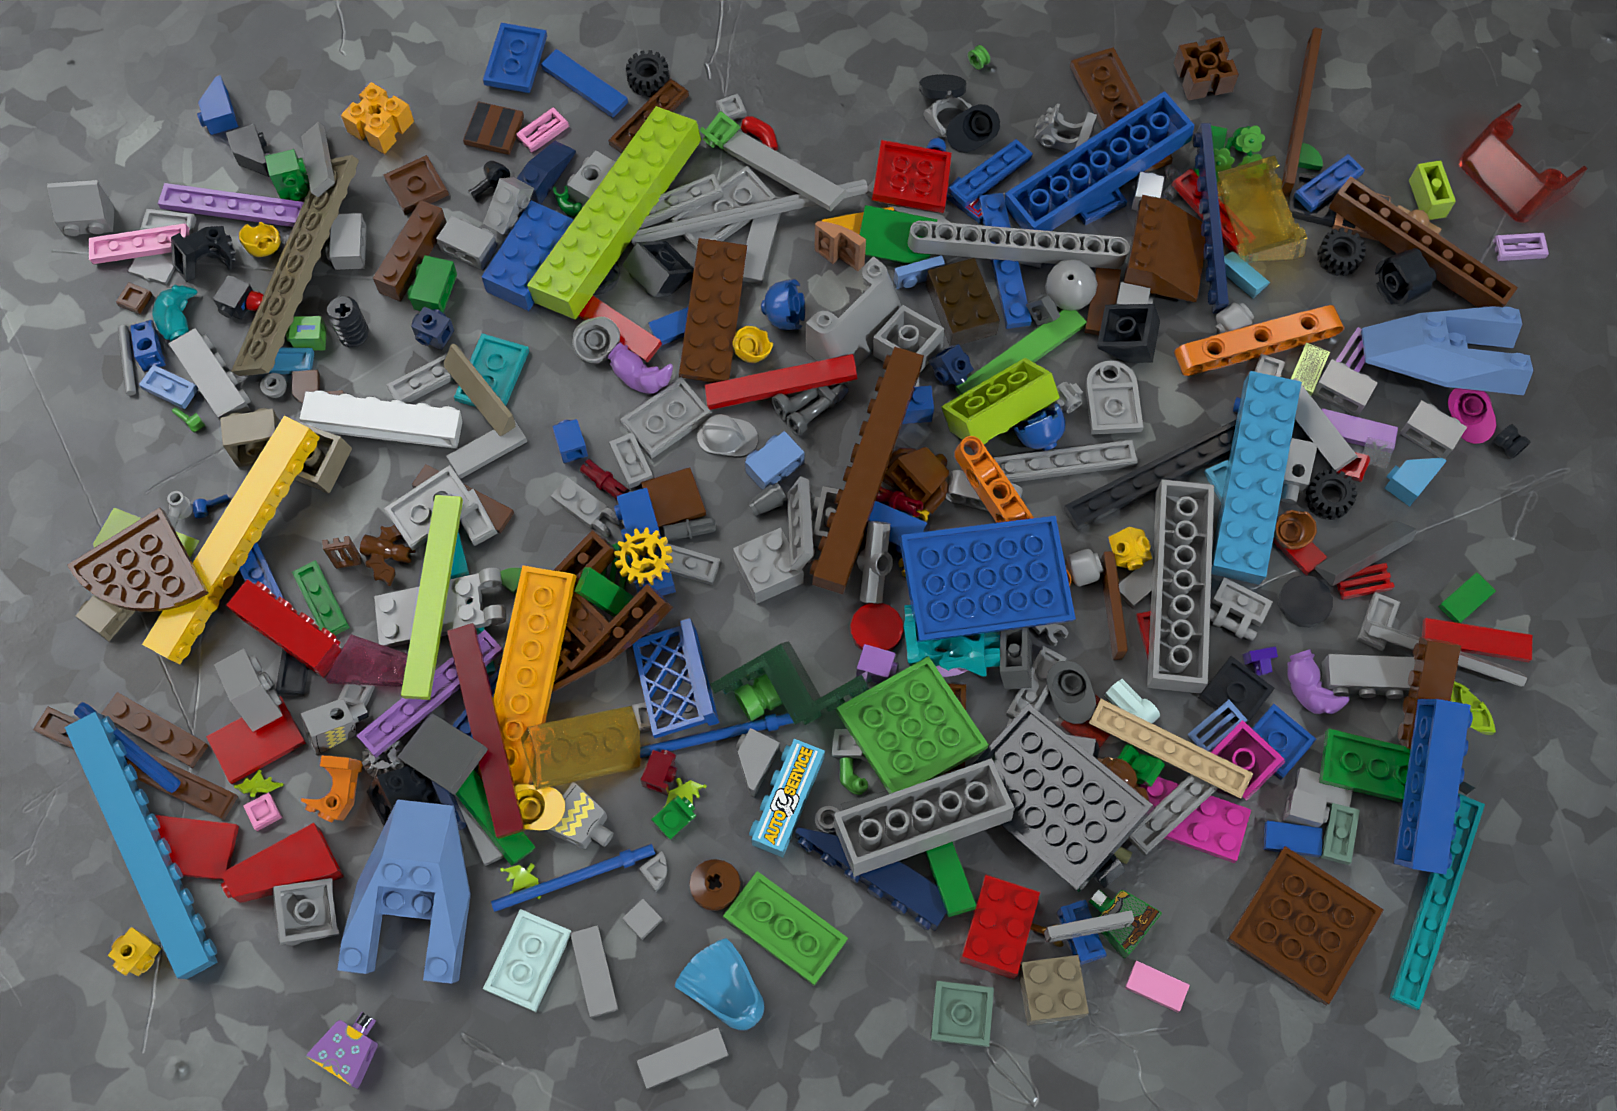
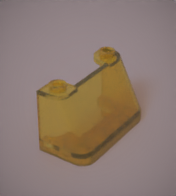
(1260, 212)

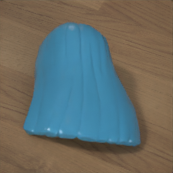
(723, 985)

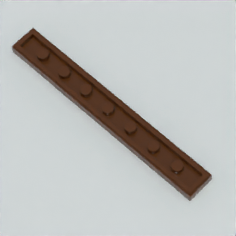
(1301, 111)
(192, 789)

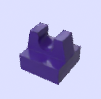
(1261, 659)

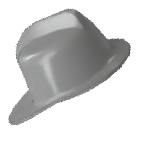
(727, 436)

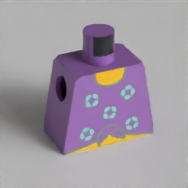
(346, 1050)

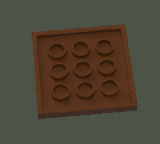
(1305, 925)

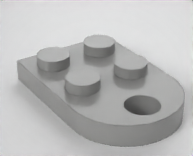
(1113, 402)

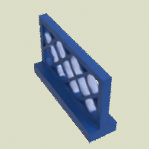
(697, 678)

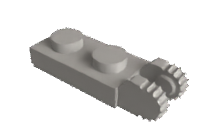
(584, 506)

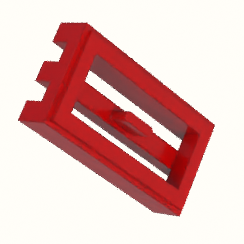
(1383, 576)

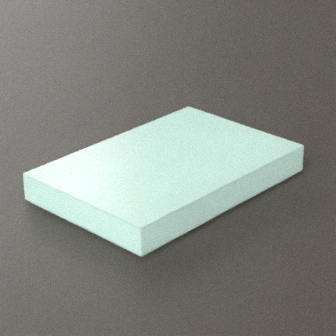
(527, 960)

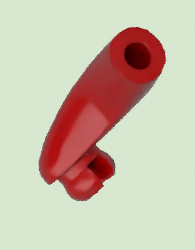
(761, 130)

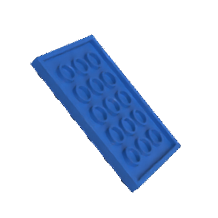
(986, 578)

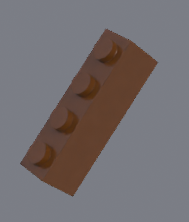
(408, 250)
(1430, 679)

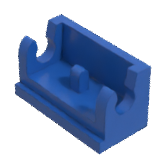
(1089, 946)

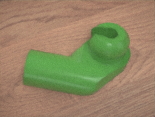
(849, 779)

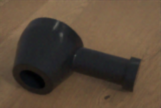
(493, 172)

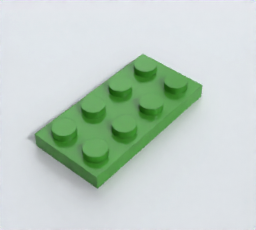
(785, 928)

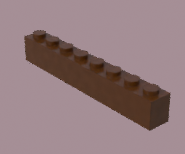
(1402, 232)

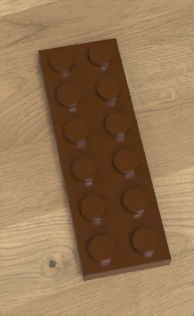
(1109, 90)
(713, 311)

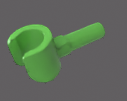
(194, 422)

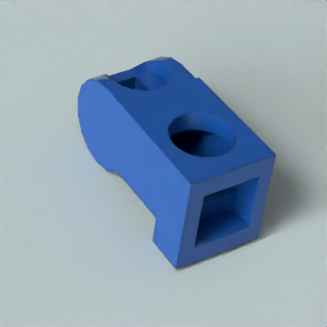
(147, 345)

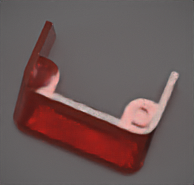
(1509, 177)

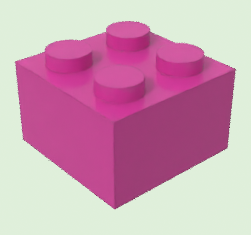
(1251, 753)

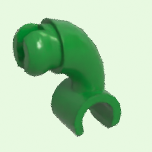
(567, 207)

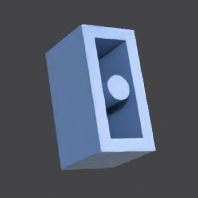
(774, 460)

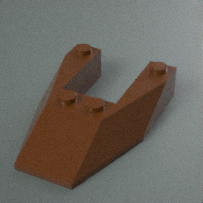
(588, 635)

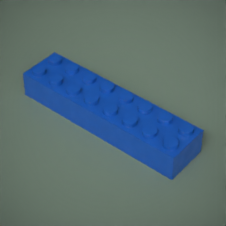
(1100, 165)

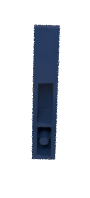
(894, 881)

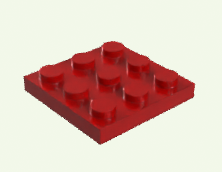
(912, 176)

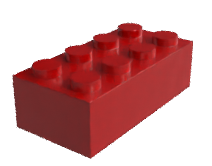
(285, 628)

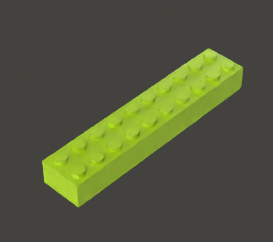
(614, 213)

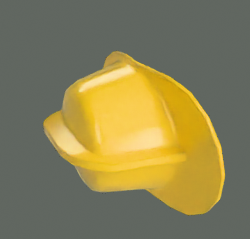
(540, 808)

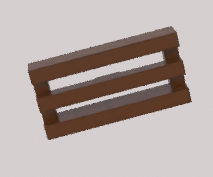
(340, 546)

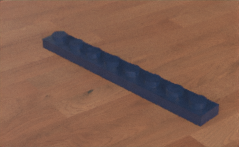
(1211, 226)

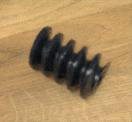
(348, 321)

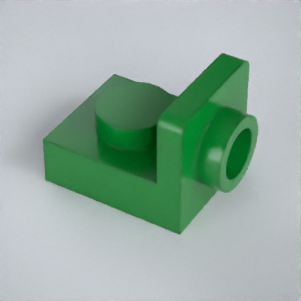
(1145, 766)
(674, 816)

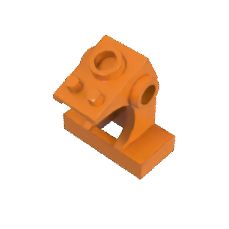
(344, 778)

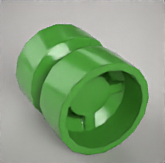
(757, 697)

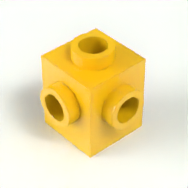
(1130, 548)
(133, 952)

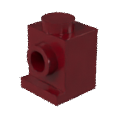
(659, 771)

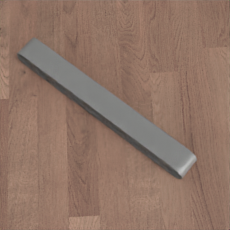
(1008, 238)

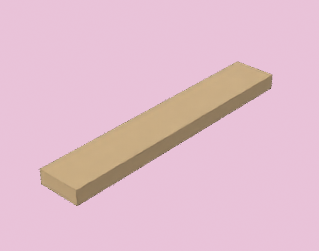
(1171, 748)

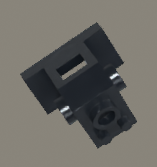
(197, 245)

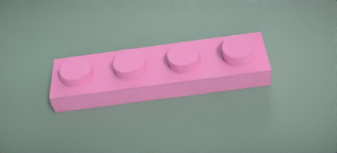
(134, 243)

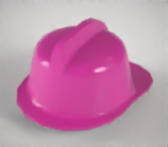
(1474, 411)

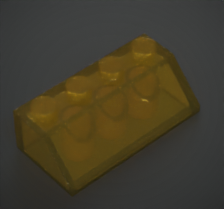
(582, 747)

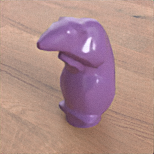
(635, 374)
(1306, 685)

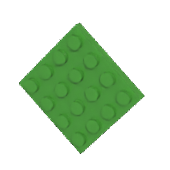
(911, 727)

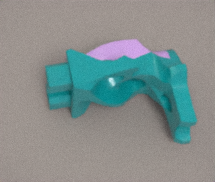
(962, 654)

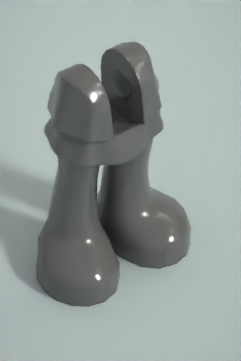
(798, 421)

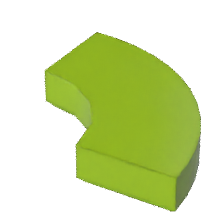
(1482, 719)

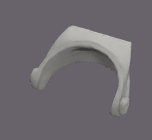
(939, 105)

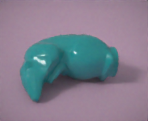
(168, 311)

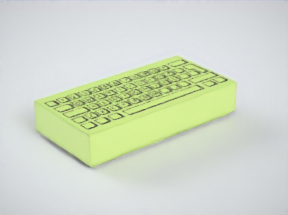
(1310, 366)

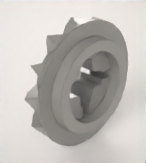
(377, 768)

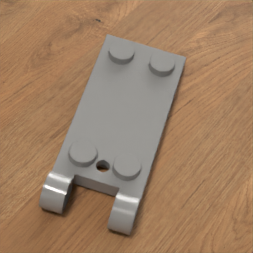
(397, 609)

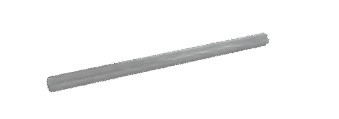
(738, 214)

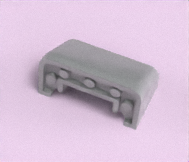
(856, 327)

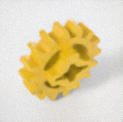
(634, 551)

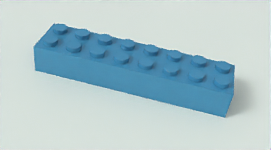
(1255, 477)

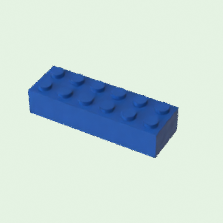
(1433, 785)

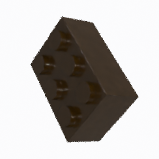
(962, 302)

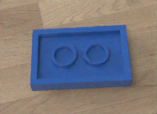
(515, 57)

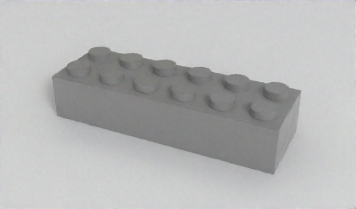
(923, 817)

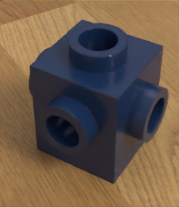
(432, 328)
(951, 365)

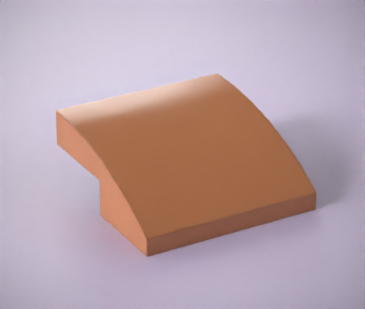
(839, 242)

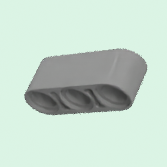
(962, 492)

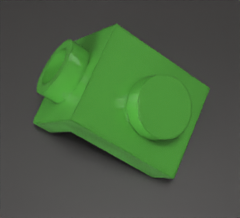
(720, 130)

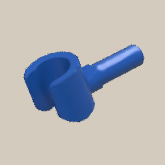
(201, 506)

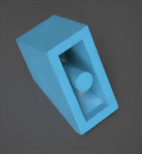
(1412, 478)

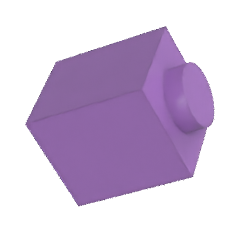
(878, 663)

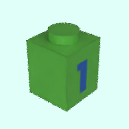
(307, 332)

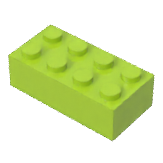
(1001, 401)

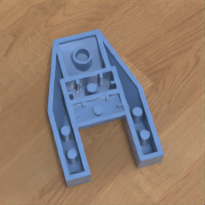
(1436, 349)
(413, 874)

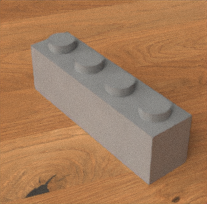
(209, 376)
(1367, 675)

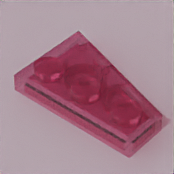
(368, 664)

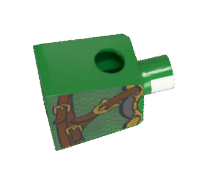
(1144, 915)

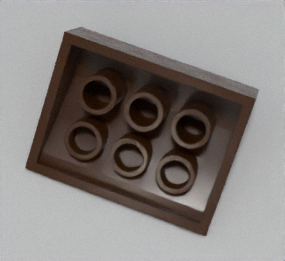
(1166, 250)

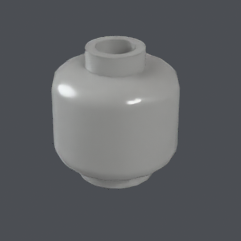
(1233, 318)
(1084, 567)

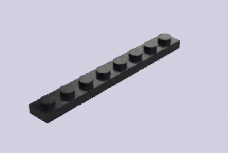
(1148, 477)

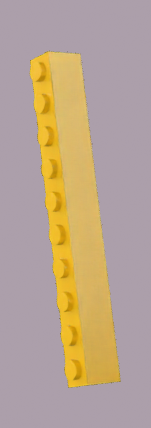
(235, 536)

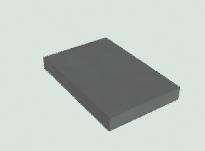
(442, 753)

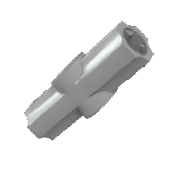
(875, 562)

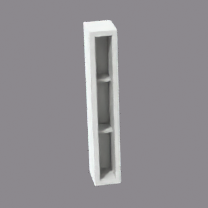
(382, 419)

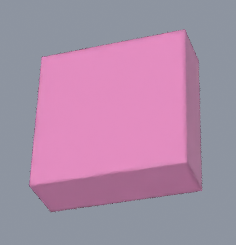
(262, 811)

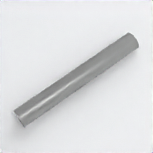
(126, 357)

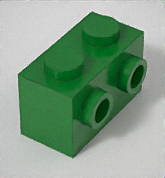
(288, 175)
(432, 284)

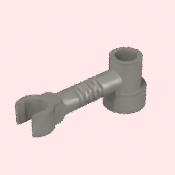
(179, 507)

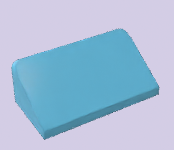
(1244, 275)

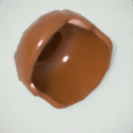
(1295, 529)

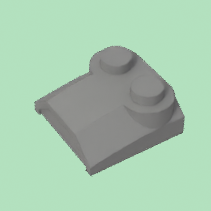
(304, 911)

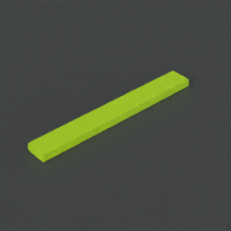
(432, 598)

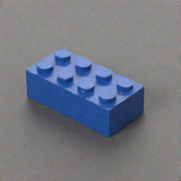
(524, 253)

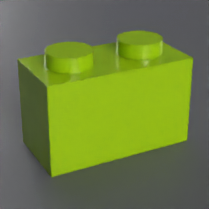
(1432, 189)

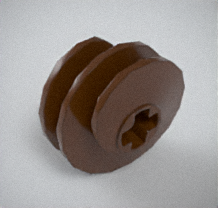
(717, 898)

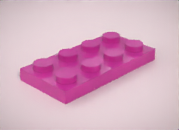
(1212, 828)

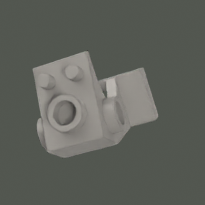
(1053, 123)

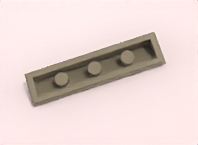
(478, 391)

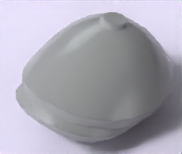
(595, 339)

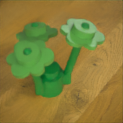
(1244, 139)

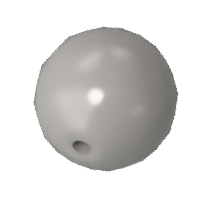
(1071, 284)

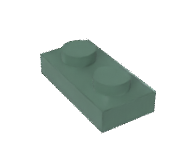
(1340, 834)

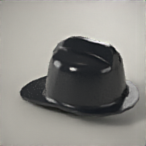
(973, 128)

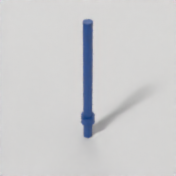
(770, 722)
(625, 859)

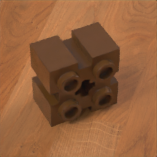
(1205, 68)

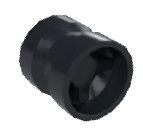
(1511, 441)

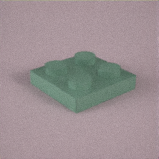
(962, 1014)

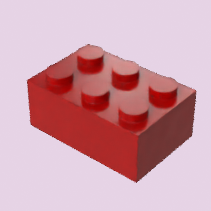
(1000, 927)

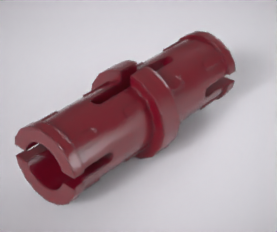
(603, 479)
(899, 501)

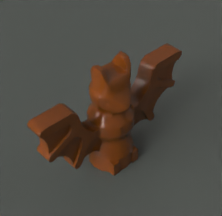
(382, 549)

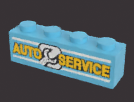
(787, 798)

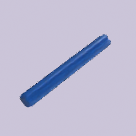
(138, 755)

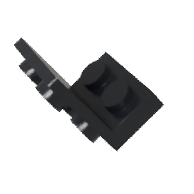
(400, 785)

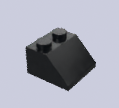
(658, 267)
(1129, 332)

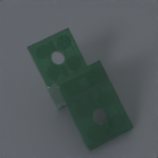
(791, 683)

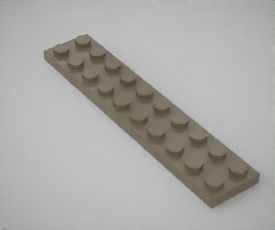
(293, 273)

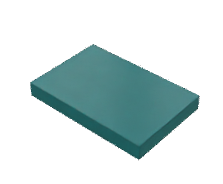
(498, 364)

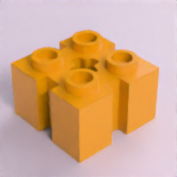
(377, 117)

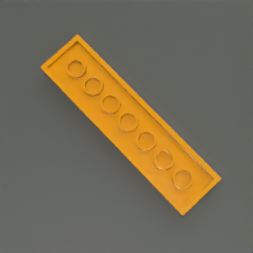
(531, 659)

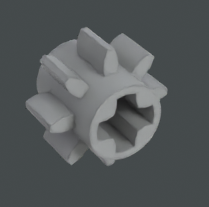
(1069, 396)

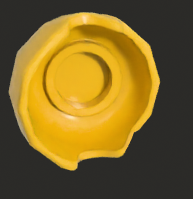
(260, 240)
(752, 344)

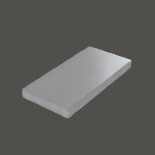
(738, 191)

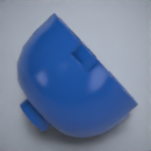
(784, 305)
(1042, 428)

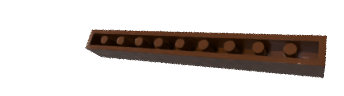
(868, 470)

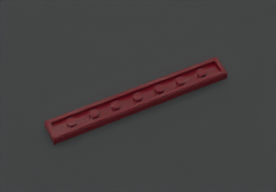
(486, 730)

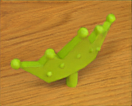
(257, 784)
(685, 790)
(521, 877)

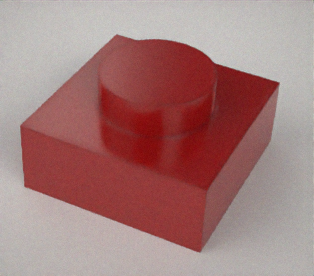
(1356, 468)

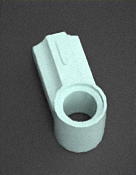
(1127, 699)

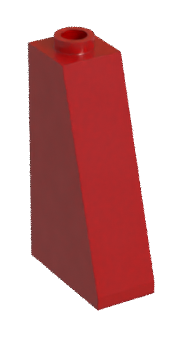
(292, 860)

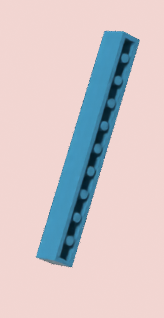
(142, 846)

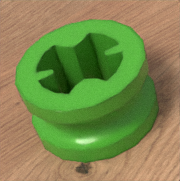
(979, 57)

